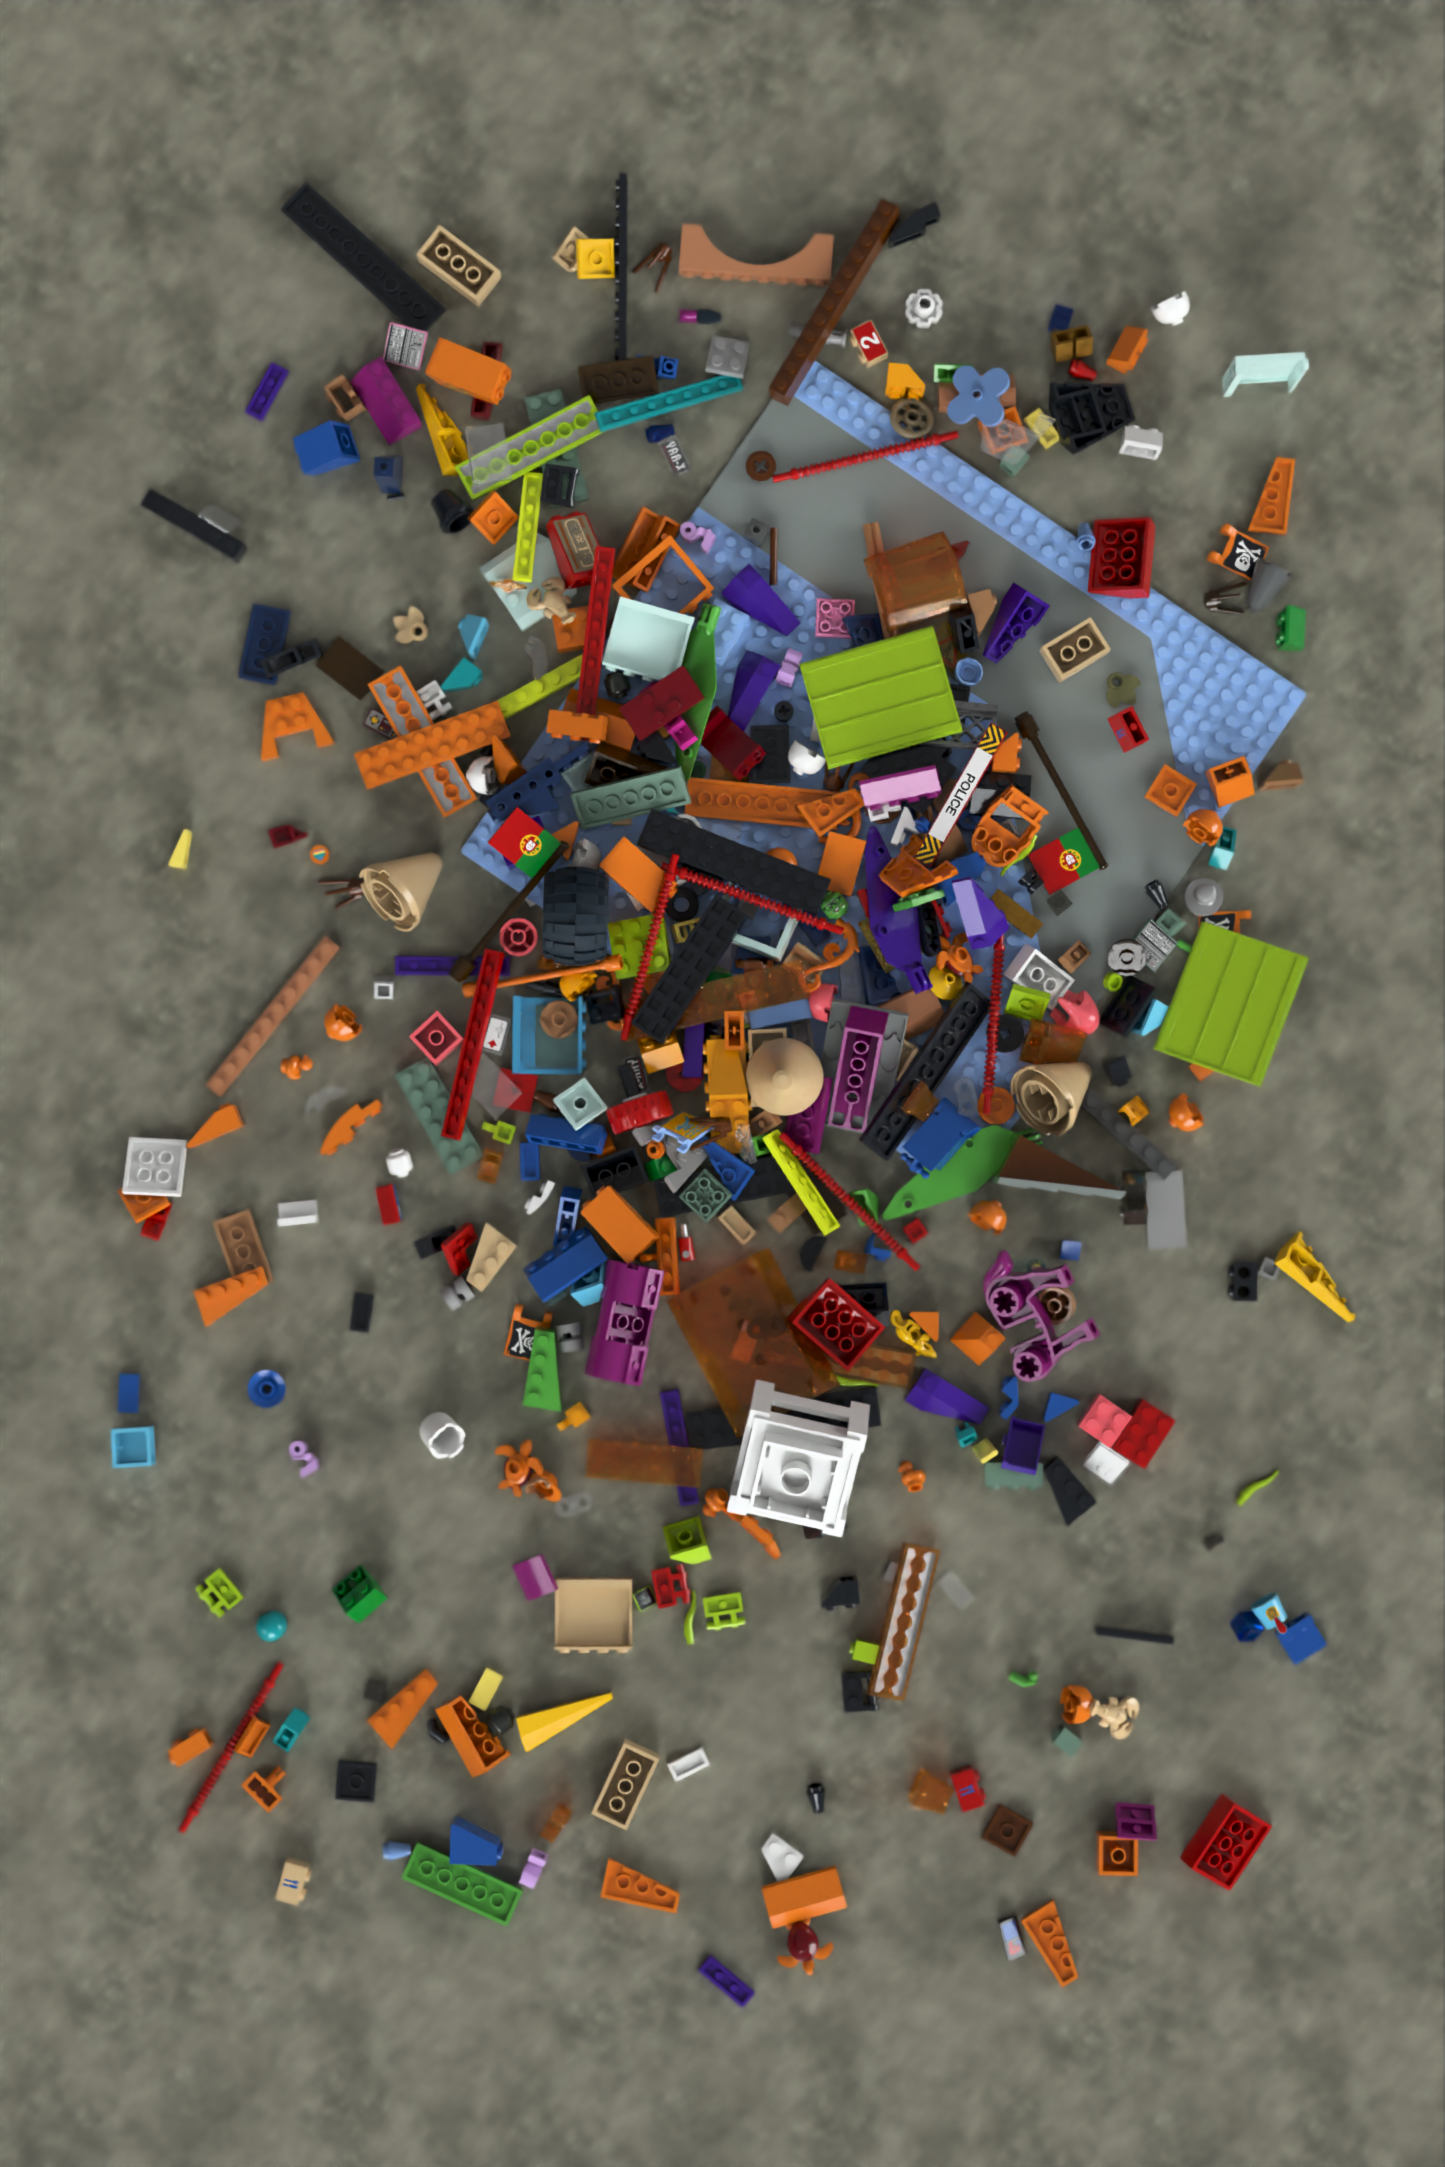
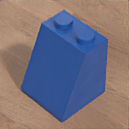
(326, 448)
(967, 866)
(473, 1844)

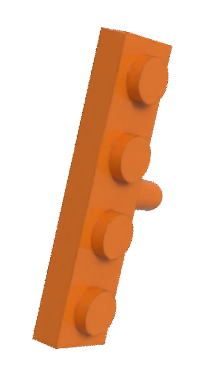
(666, 1255)

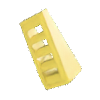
(181, 853)
(676, 932)
(984, 1450)

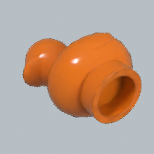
(293, 1066)
(911, 1478)
(715, 1501)

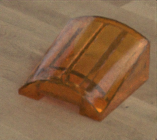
(917, 581)

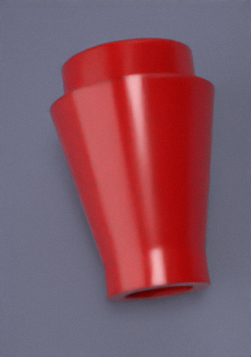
(1080, 370)

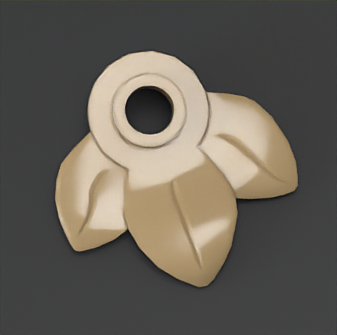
(409, 624)

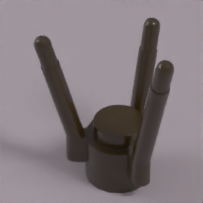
(1214, 599)

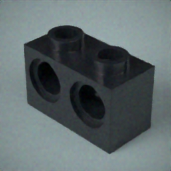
(1249, 1281)

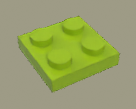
(1026, 1002)

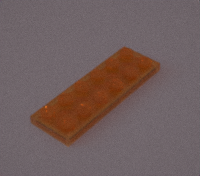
(644, 1463)

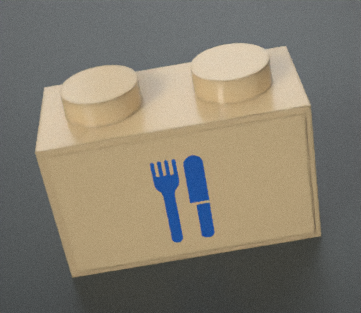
(292, 1881)

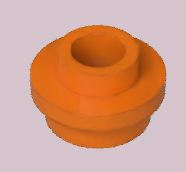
(660, 1149)

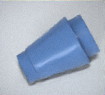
(1085, 537)
(395, 1850)

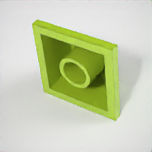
(687, 1541)

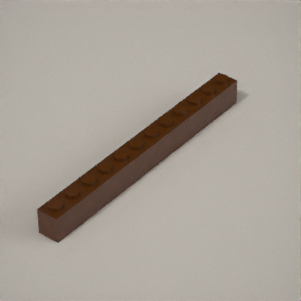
(834, 302)

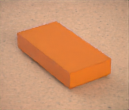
(252, 1737)

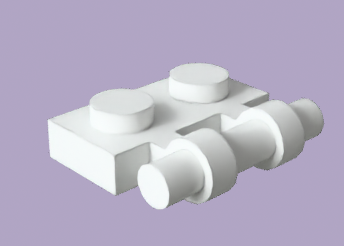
(431, 695)

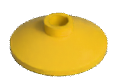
(941, 986)

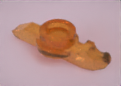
(508, 585)

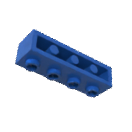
(561, 1134)

